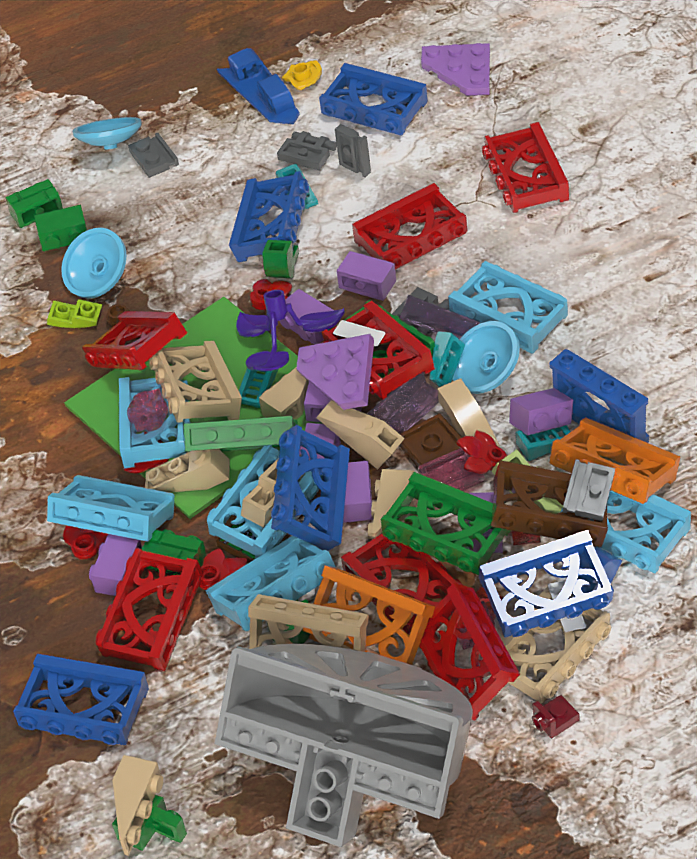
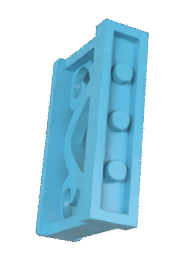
(510, 286)
(141, 447)
(247, 480)
(111, 507)
(661, 516)
(282, 572)

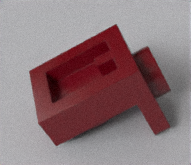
(554, 716)

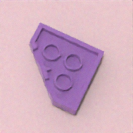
(460, 65)
(340, 369)

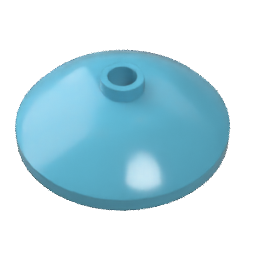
(107, 132)
(94, 263)
(488, 356)

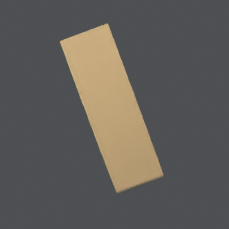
(463, 410)
(260, 501)

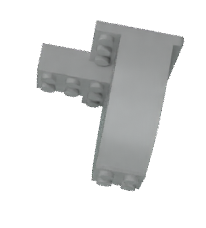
(347, 729)

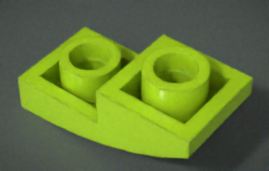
(74, 316)

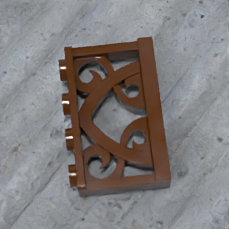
(525, 516)

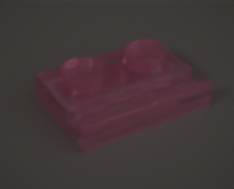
(450, 470)

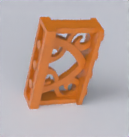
(646, 465)
(403, 607)

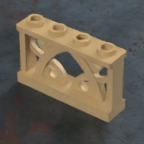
(194, 359)
(299, 614)
(556, 665)

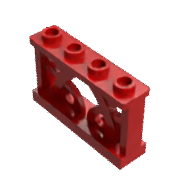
(530, 140)
(414, 208)
(152, 328)
(413, 354)
(404, 560)
(127, 595)
(441, 652)

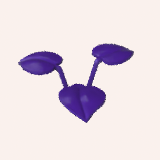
(276, 310)

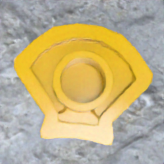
(303, 74)

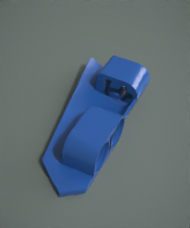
(260, 87)

